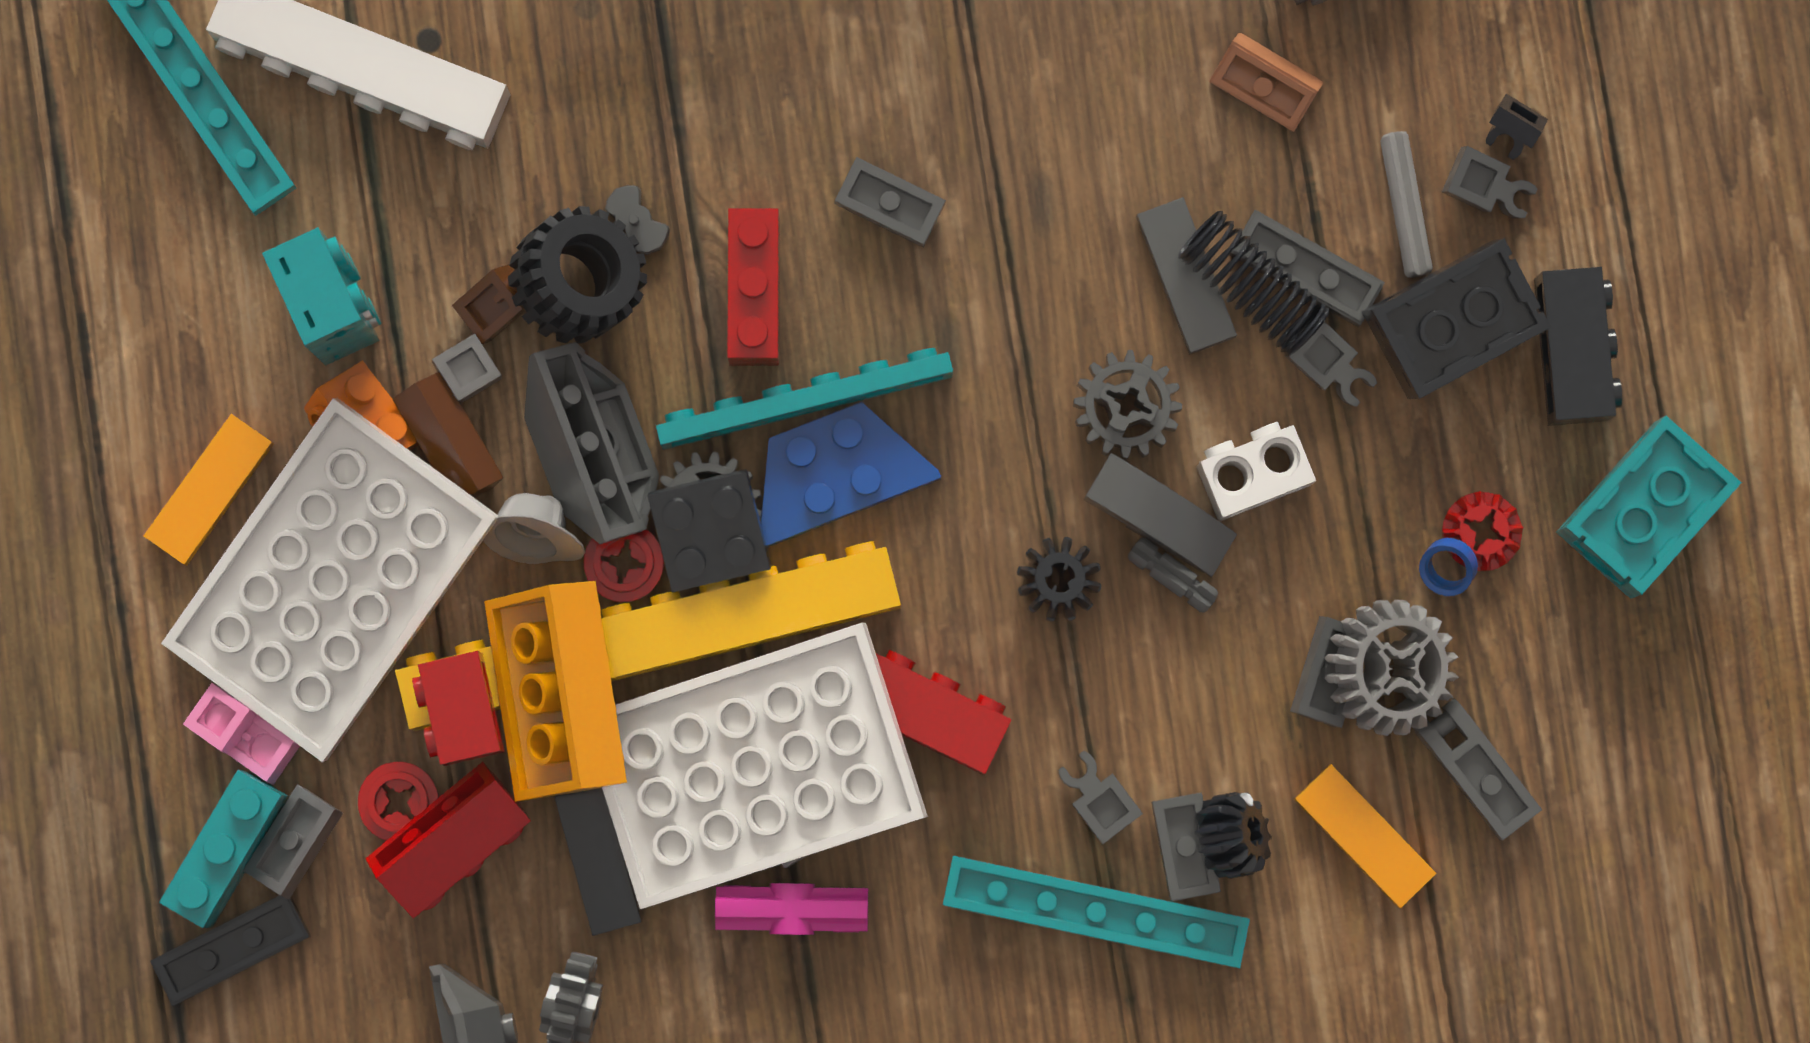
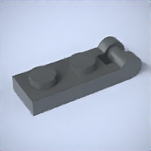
(1479, 771)

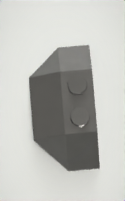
(589, 442)
(469, 1012)

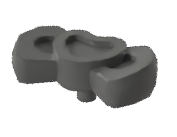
(626, 206)

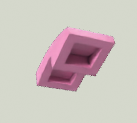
(241, 734)

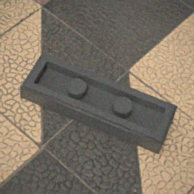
(1327, 276)
(1195, 304)

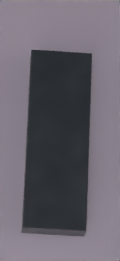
(598, 861)
(230, 949)

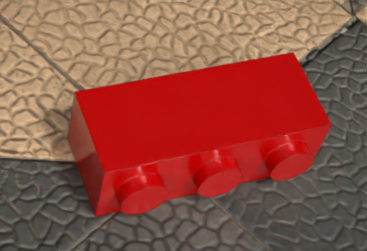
(753, 286)
(942, 718)
(448, 840)

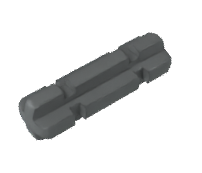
(1173, 575)

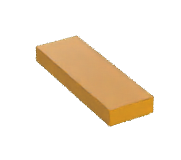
(208, 489)
(1364, 836)

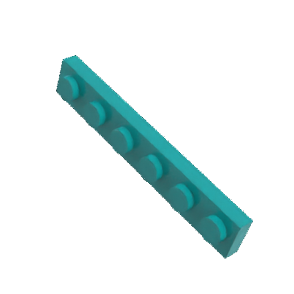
(206, 101)
(825, 393)
(1096, 911)

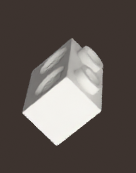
(1260, 482)

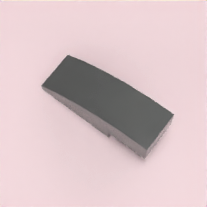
(1160, 515)

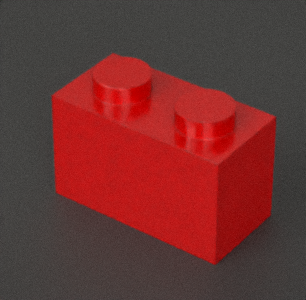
(458, 708)

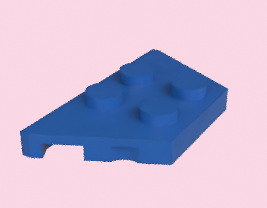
(836, 471)

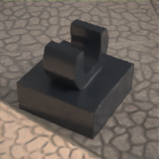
(1518, 122)

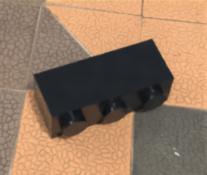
(1577, 346)

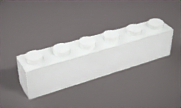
(363, 65)

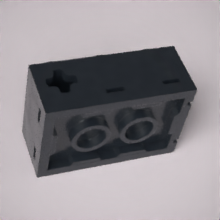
(1456, 319)

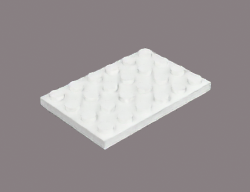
(330, 579)
(759, 766)

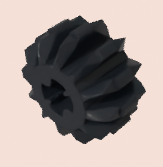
(1044, 572)
(1233, 835)

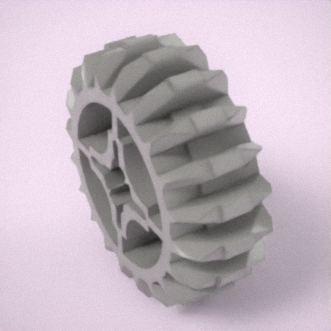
(1420, 686)

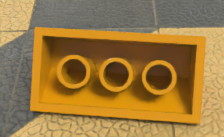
(555, 690)

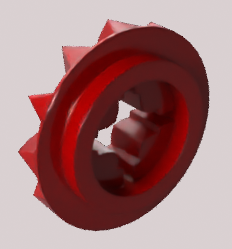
(1505, 522)
(637, 582)
(374, 799)

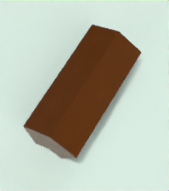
(447, 435)

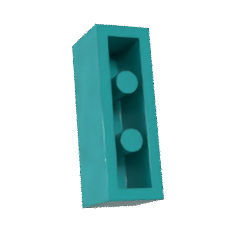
(223, 849)

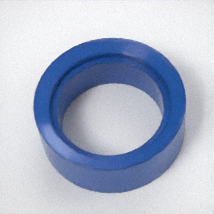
(1437, 583)

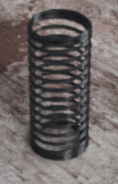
(1300, 330)

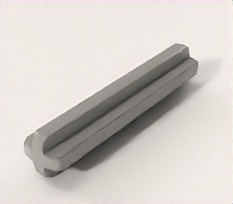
(1406, 204)

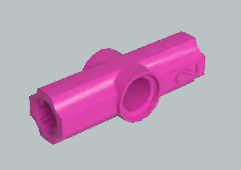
(791, 909)

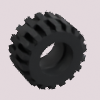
(605, 253)

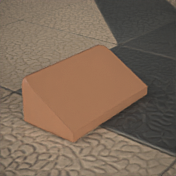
(1266, 81)

